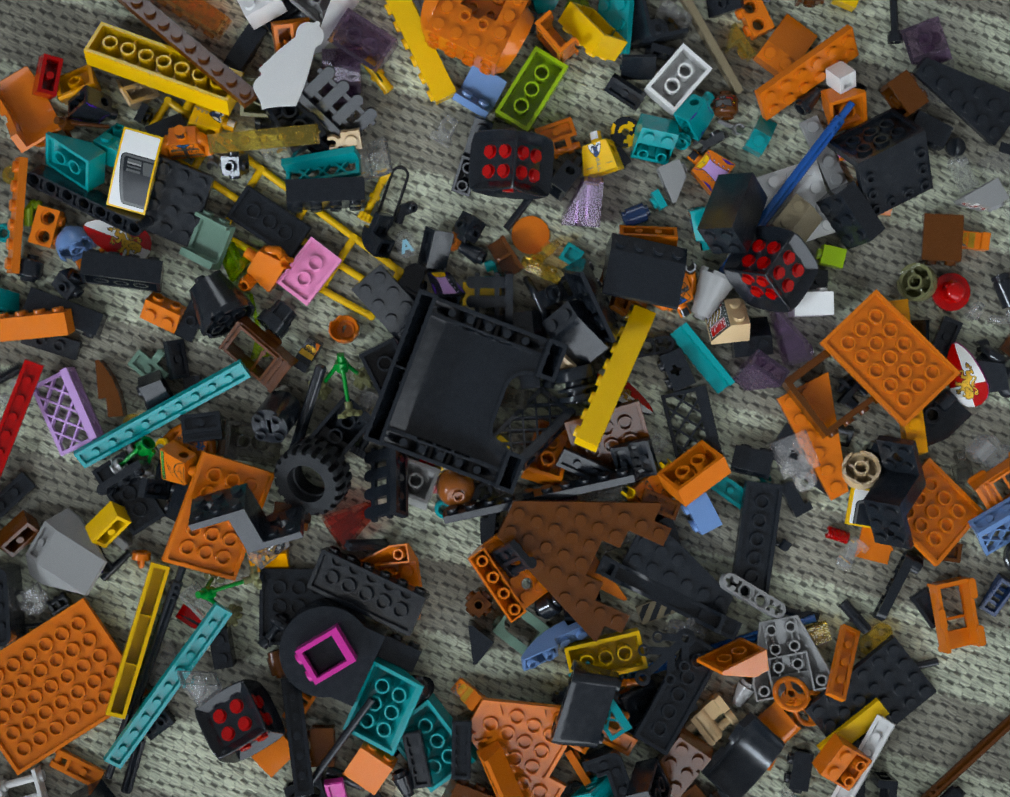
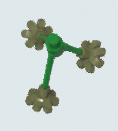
(361, 379)
(209, 593)

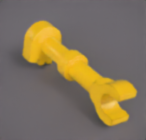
(374, 197)

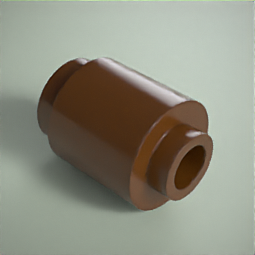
(274, 664)

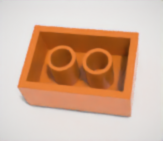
(694, 473)

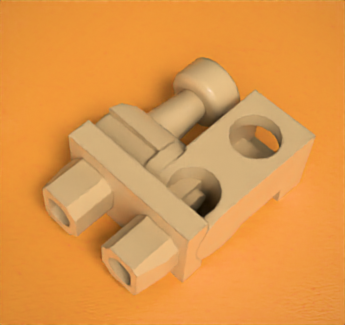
(704, 719)

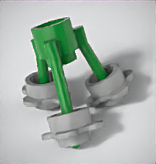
(142, 448)

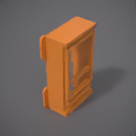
(553, 41)
(983, 484)
(973, 632)

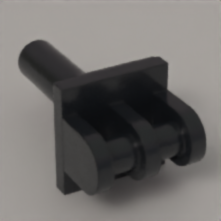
(58, 600)

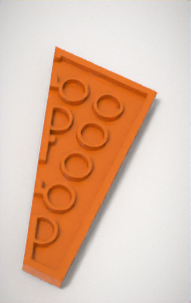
(828, 450)

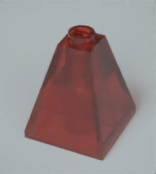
(347, 523)

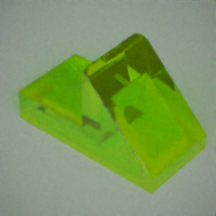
(234, 262)

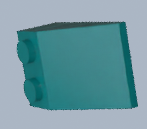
(76, 160)

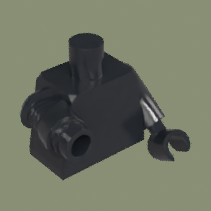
(995, 368)

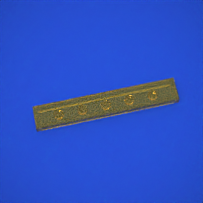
(263, 138)

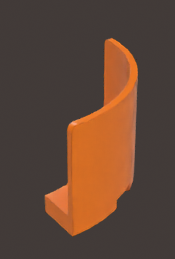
(26, 113)

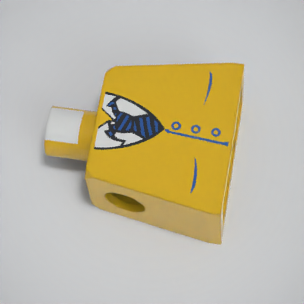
(210, 121)
(600, 156)

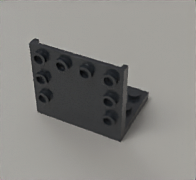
(887, 158)

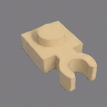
(347, 138)

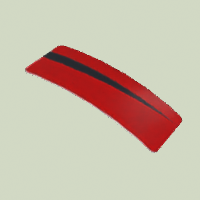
(188, 616)

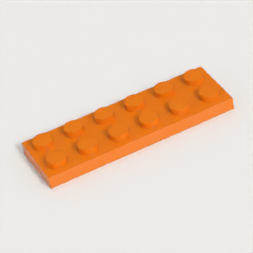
(805, 72)

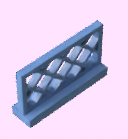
(989, 522)

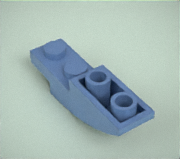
(546, 645)

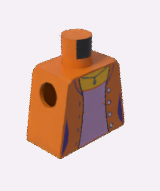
(708, 168)

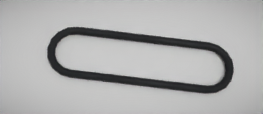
(402, 192)

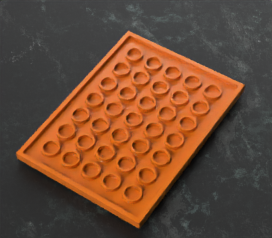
(55, 684)

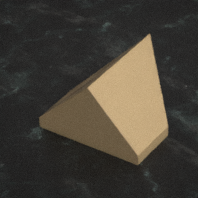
(136, 93)

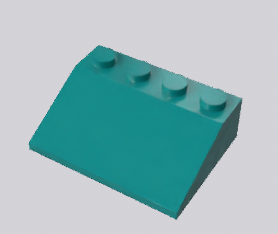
(395, 700)
(437, 735)

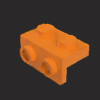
(162, 311)

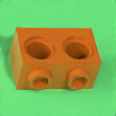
(758, 15)
(41, 226)

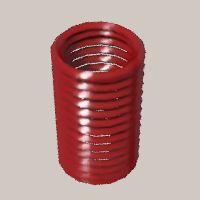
(845, 535)

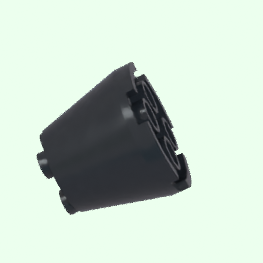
(218, 304)

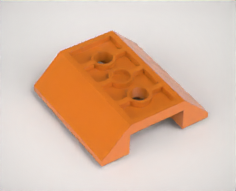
(505, 590)

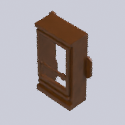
(270, 343)

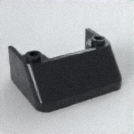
(648, 31)

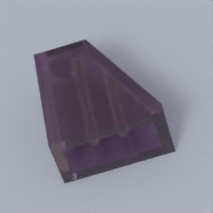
(585, 204)
(760, 372)

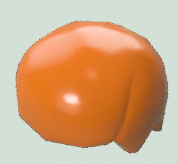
(350, 333)

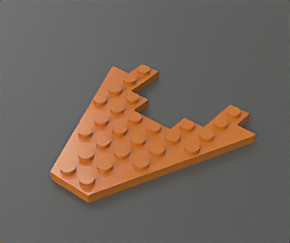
(527, 737)

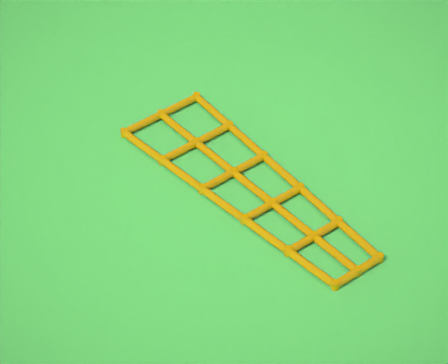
(261, 170)

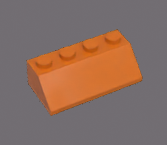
(500, 771)

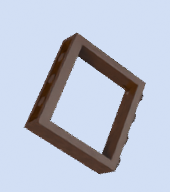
(806, 408)

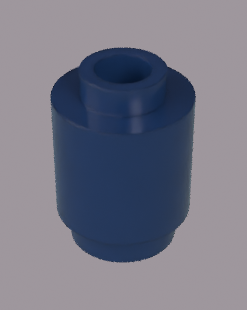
(635, 214)

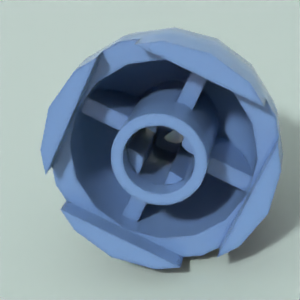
(70, 243)

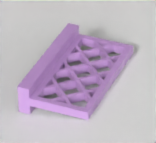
(82, 406)

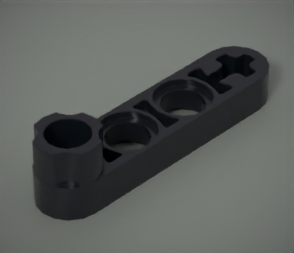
(906, 564)

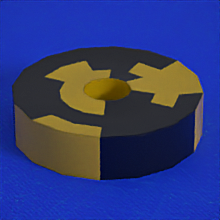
(616, 131)

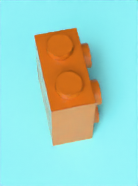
(370, 767)

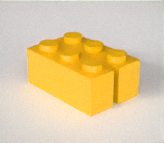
(592, 31)

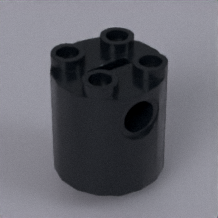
(276, 416)

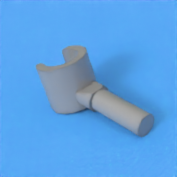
(731, 126)

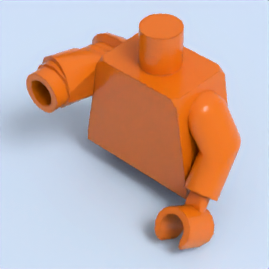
(265, 267)

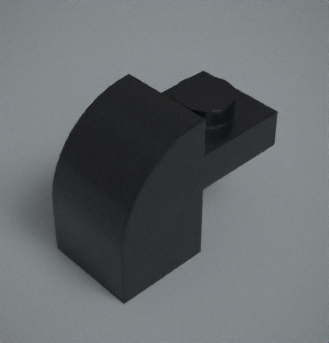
(375, 236)

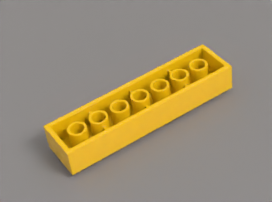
(154, 66)

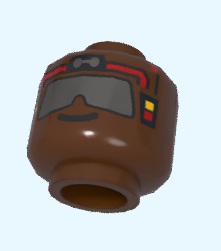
(725, 105)

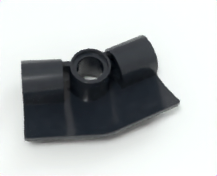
(947, 418)

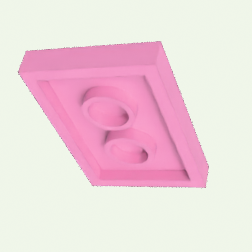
(309, 271)

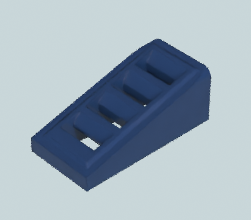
(996, 585)

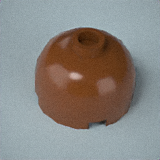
(455, 488)

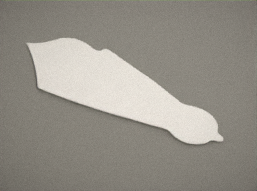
(332, 16)
(288, 69)

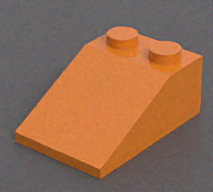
(785, 45)
(544, 469)
(737, 659)

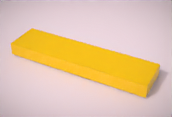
(859, 723)

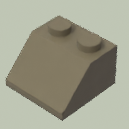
(798, 217)

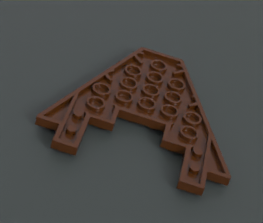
(565, 541)

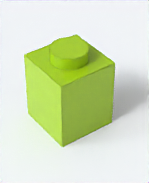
(831, 256)

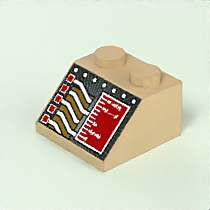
(729, 322)

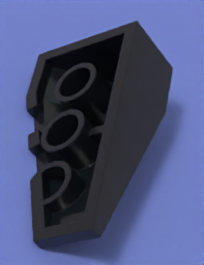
(293, 116)

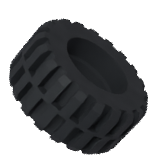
(326, 462)

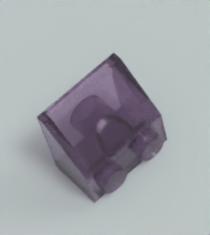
(926, 40)

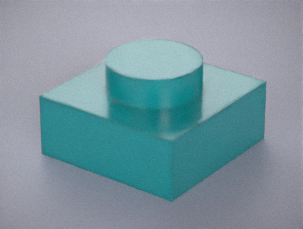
(657, 200)
(570, 254)

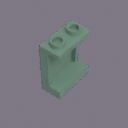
(209, 241)

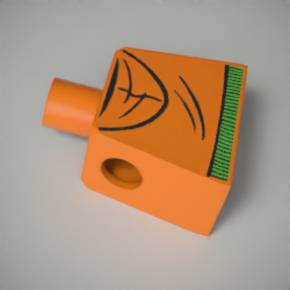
(177, 463)

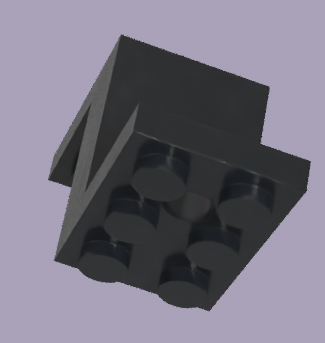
(895, 491)
(247, 518)

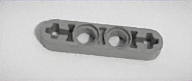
(753, 593)

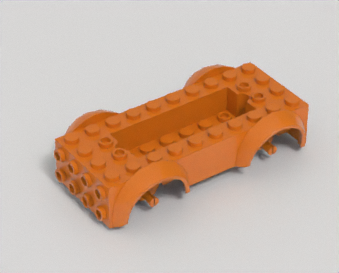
(477, 31)

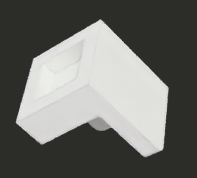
(841, 77)

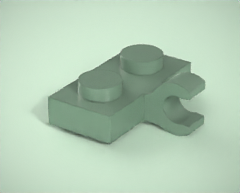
(144, 364)

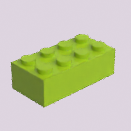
(531, 90)

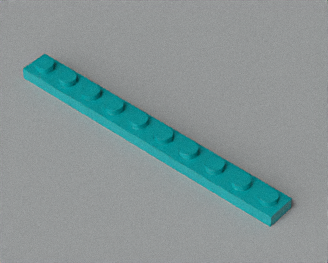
(162, 413)
(167, 685)

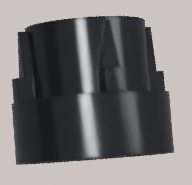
(277, 318)

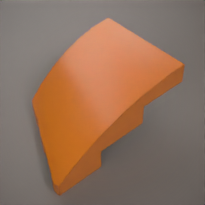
(274, 756)

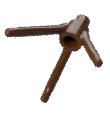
(68, 124)

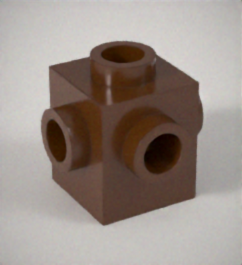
(478, 595)

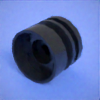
(576, 383)

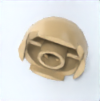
(861, 469)

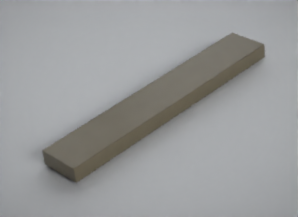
(712, 47)

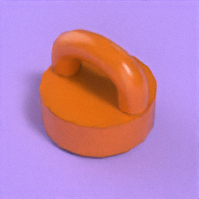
(141, 556)

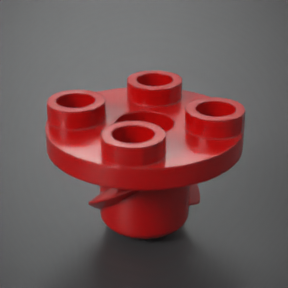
(951, 292)

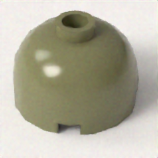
(917, 282)

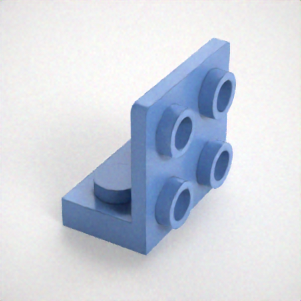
(480, 92)

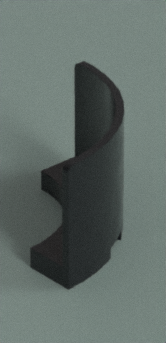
(744, 758)

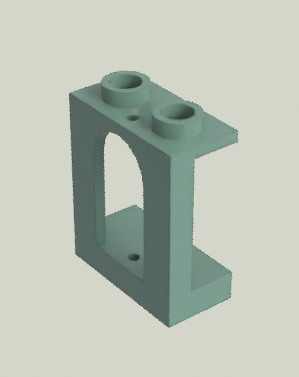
(500, 630)

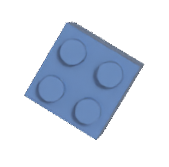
(702, 515)

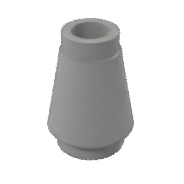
(743, 692)

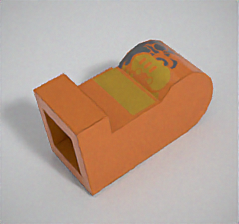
(976, 240)
(467, 693)

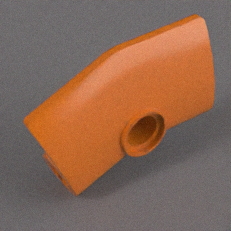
(779, 723)

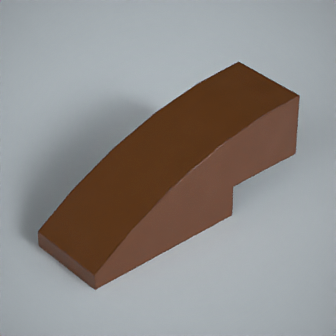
(110, 389)

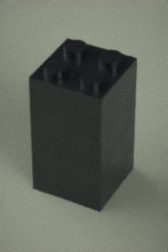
(732, 213)

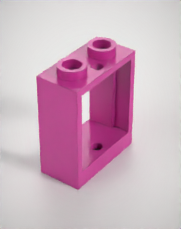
(342, 642)

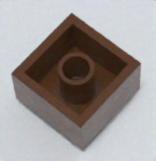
(904, 94)

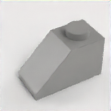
(672, 178)

